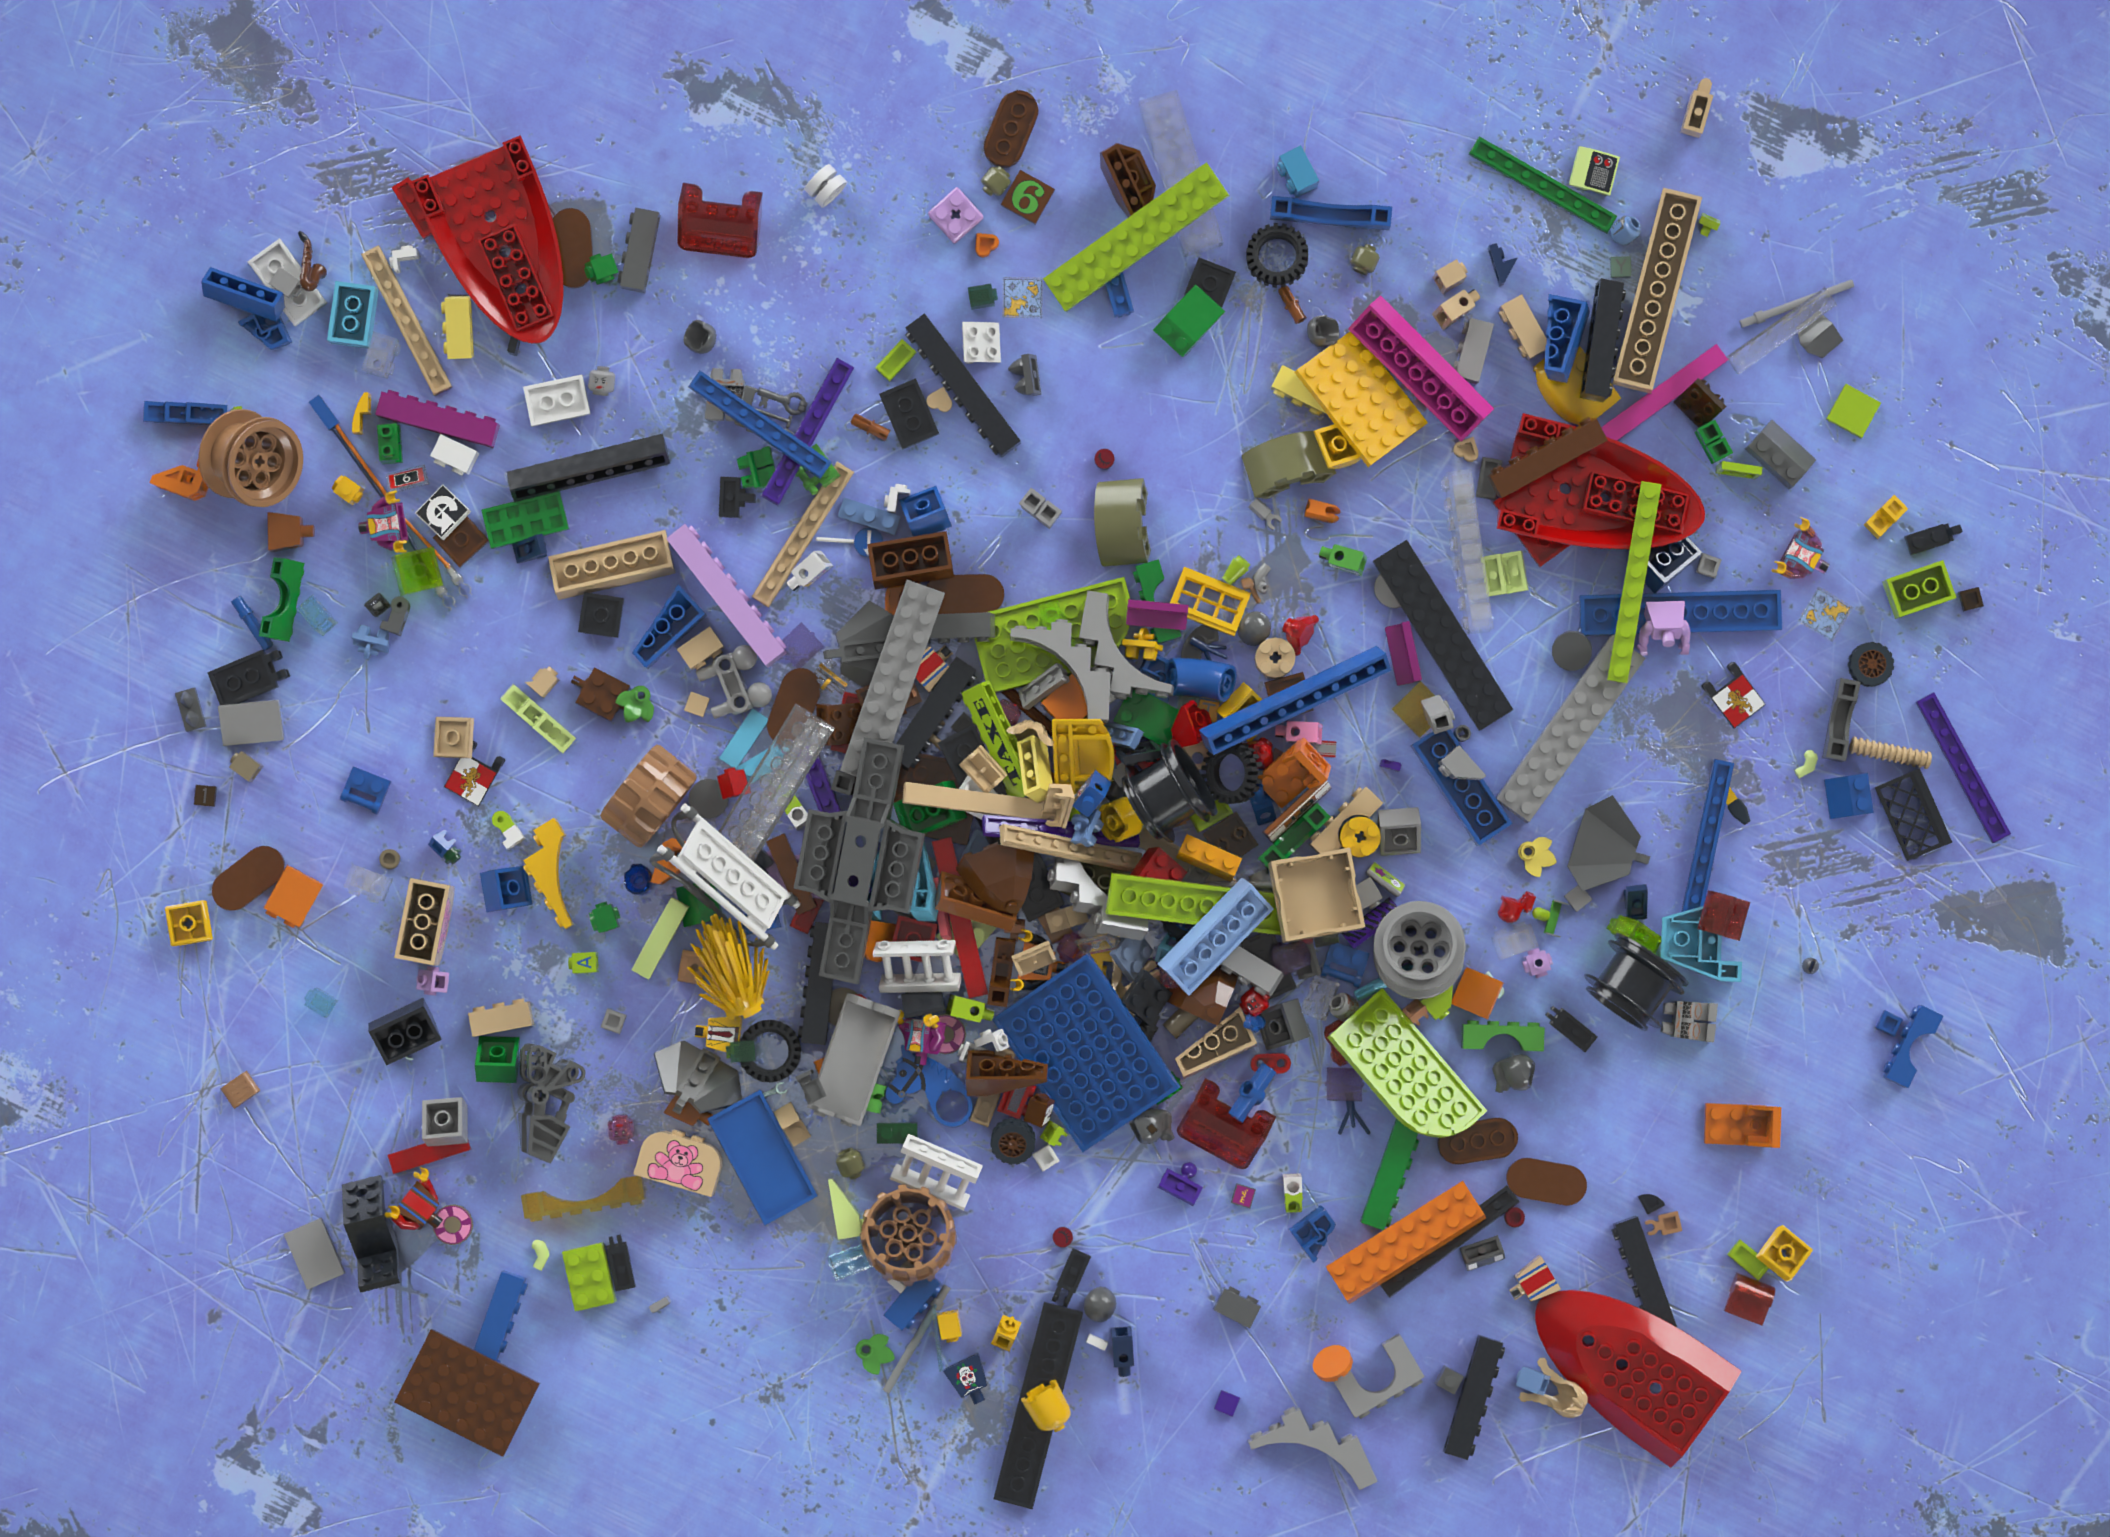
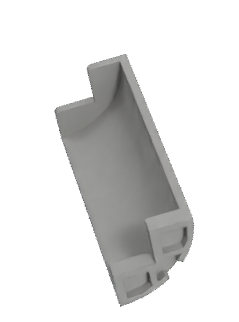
(854, 1059)

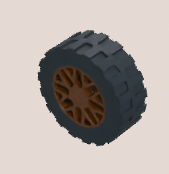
(1871, 664)
(1013, 1141)

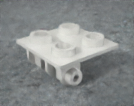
(981, 342)

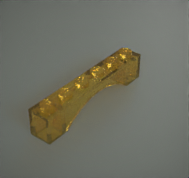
(541, 1204)

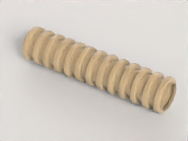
(1890, 752)

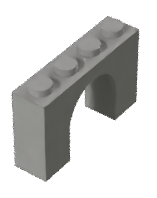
(1405, 1374)

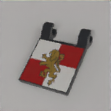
(1737, 698)
(473, 778)

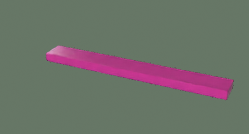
(1664, 393)

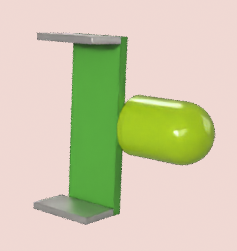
(1551, 917)

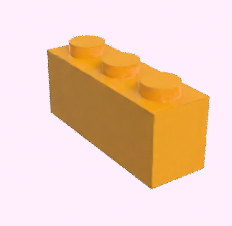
(1209, 858)

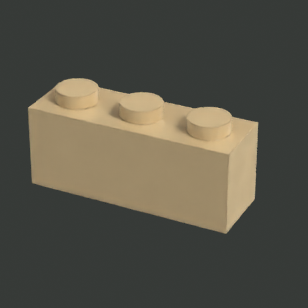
(1523, 327)
(500, 1017)

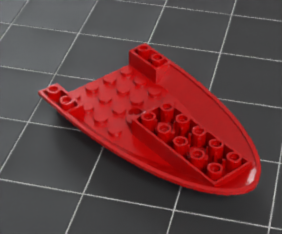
(456, 213)
(1581, 515)
(1689, 1372)

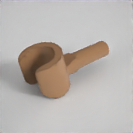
(1248, 583)

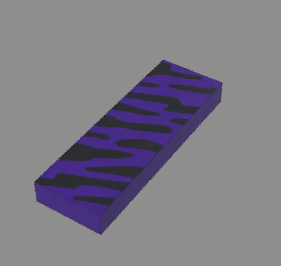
(1371, 922)

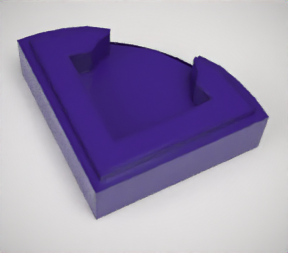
(1395, 766)

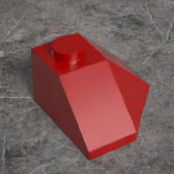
(1188, 723)

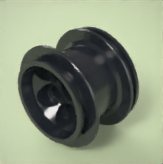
(1168, 792)
(1635, 982)

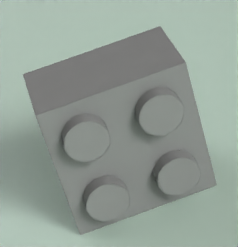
(444, 1121)

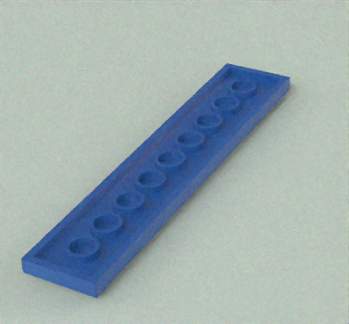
(1703, 611)

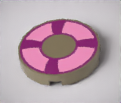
(954, 1034)
(456, 1224)

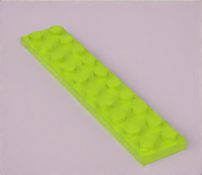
(1136, 237)
(1173, 900)

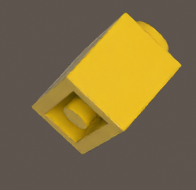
(949, 1325)

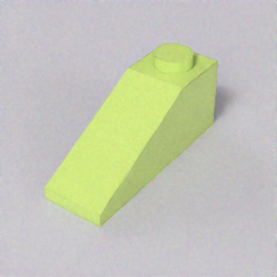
(846, 1216)

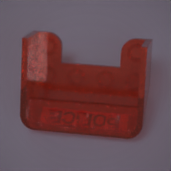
(719, 226)
(1217, 1132)

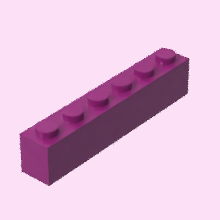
(437, 419)

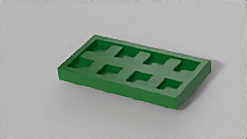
(524, 519)

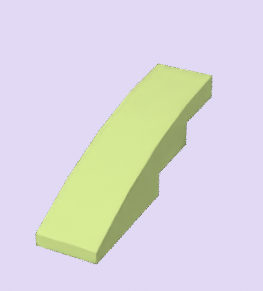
(538, 718)
(660, 938)

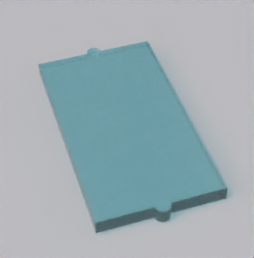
(937, 1337)

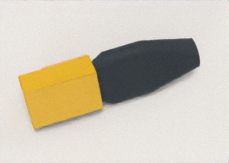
(1737, 808)

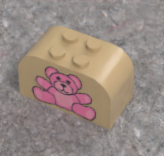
(425, 922)
(680, 1161)

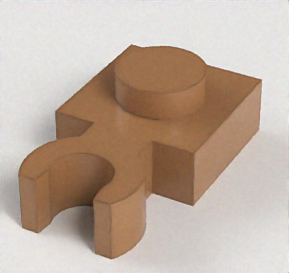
(1667, 1223)

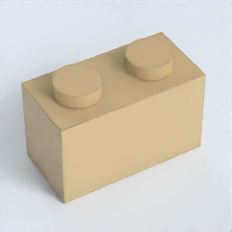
(1450, 276)
(701, 648)

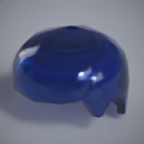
(638, 879)

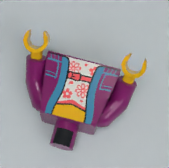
(386, 523)
(922, 1035)

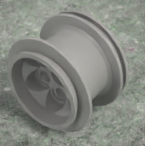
(1421, 917)

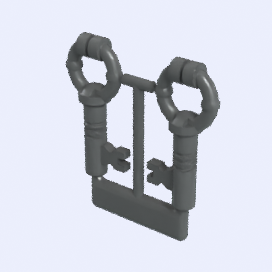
(748, 396)

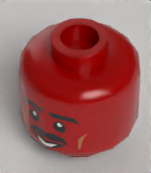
(1253, 1002)

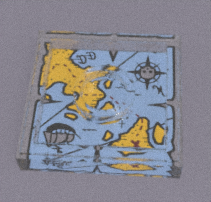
(1022, 297)
(1825, 614)

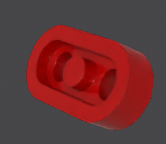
(1271, 1061)

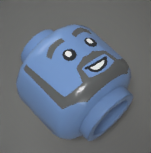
(1625, 230)

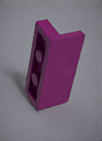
(1156, 614)
(1403, 653)

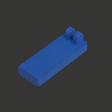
(1119, 296)

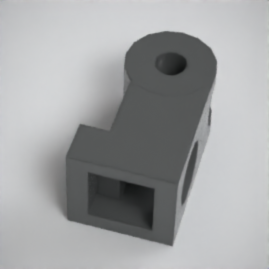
(398, 616)

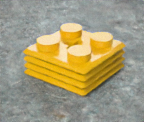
(181, 934)
(1796, 1253)

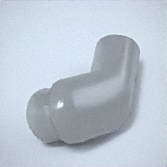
(1259, 578)

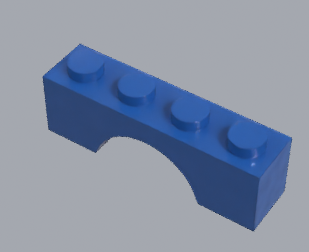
(1900, 1068)

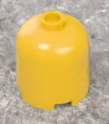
(1047, 1407)

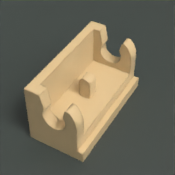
(983, 769)
(1058, 805)
(1034, 958)

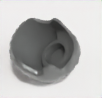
(1323, 331)
(700, 337)
(1254, 628)
(1100, 1304)

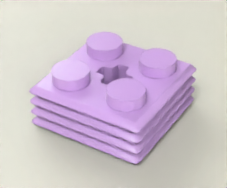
(955, 228)

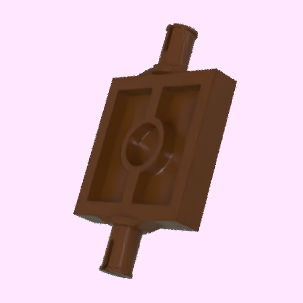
(600, 693)

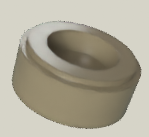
(389, 859)

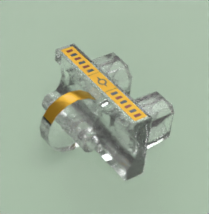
(829, 679)

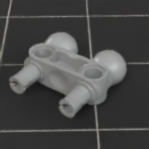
(733, 683)

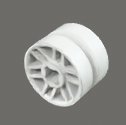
(825, 185)

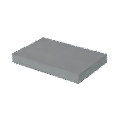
(251, 722)
(314, 1253)

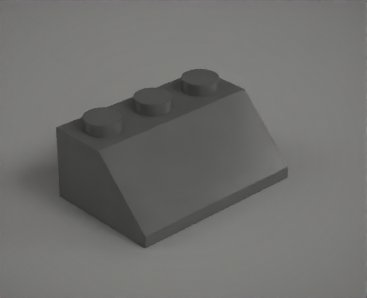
(1780, 454)

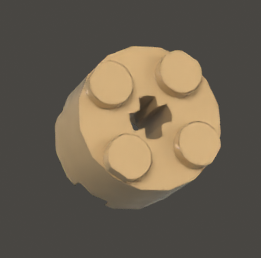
(1283, 665)

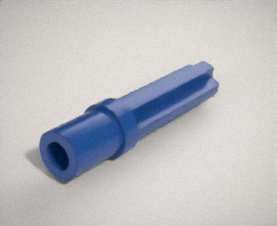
(250, 620)

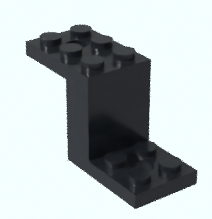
(370, 1233)

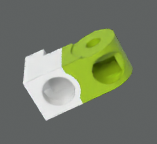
(796, 813)
(509, 828)
(1292, 1192)

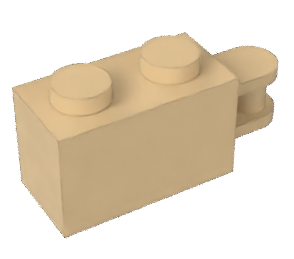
(1697, 109)

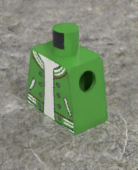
(1353, 560)

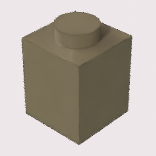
(245, 766)

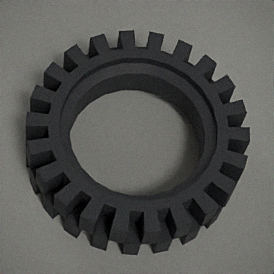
(1277, 232)
(1248, 786)
(794, 1051)

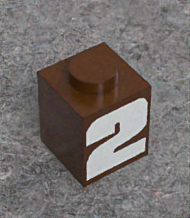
(1039, 1110)

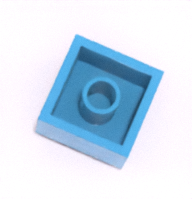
(1297, 172)

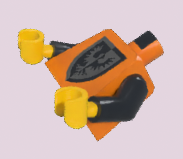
(1040, 976)

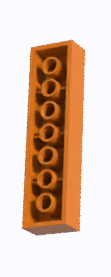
(1406, 1242)

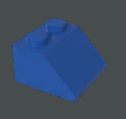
(925, 512)
(1848, 796)
(505, 888)

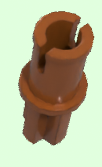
(1292, 304)
(870, 426)

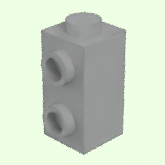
(1438, 714)

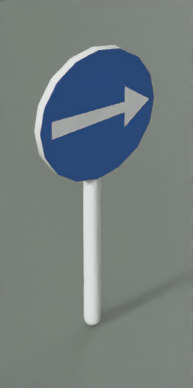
(862, 538)

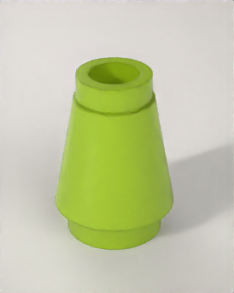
(1236, 569)

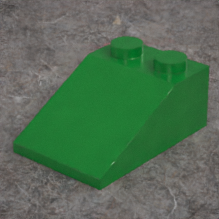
(1189, 321)
(1149, 715)
(925, 818)

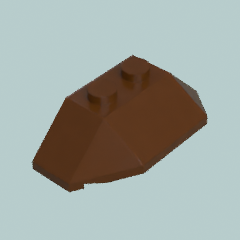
(1127, 177)

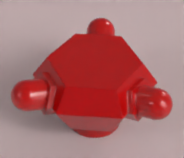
(1299, 631)
(1263, 748)

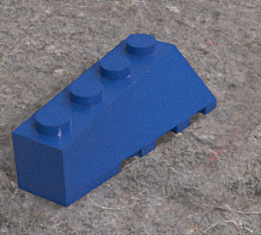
(1564, 333)
(670, 626)

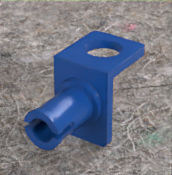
(1261, 804)

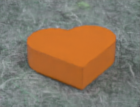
(985, 244)

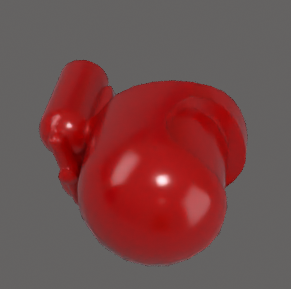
(1511, 908)

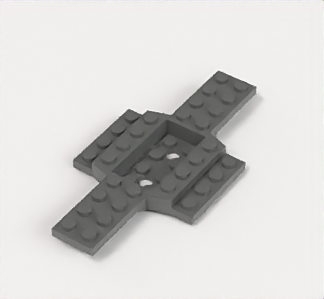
(832, 856)

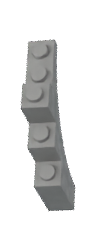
(1058, 642)
(1125, 678)
(1088, 898)
(1295, 1430)

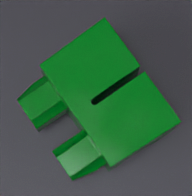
(388, 438)
(1711, 442)
(757, 460)

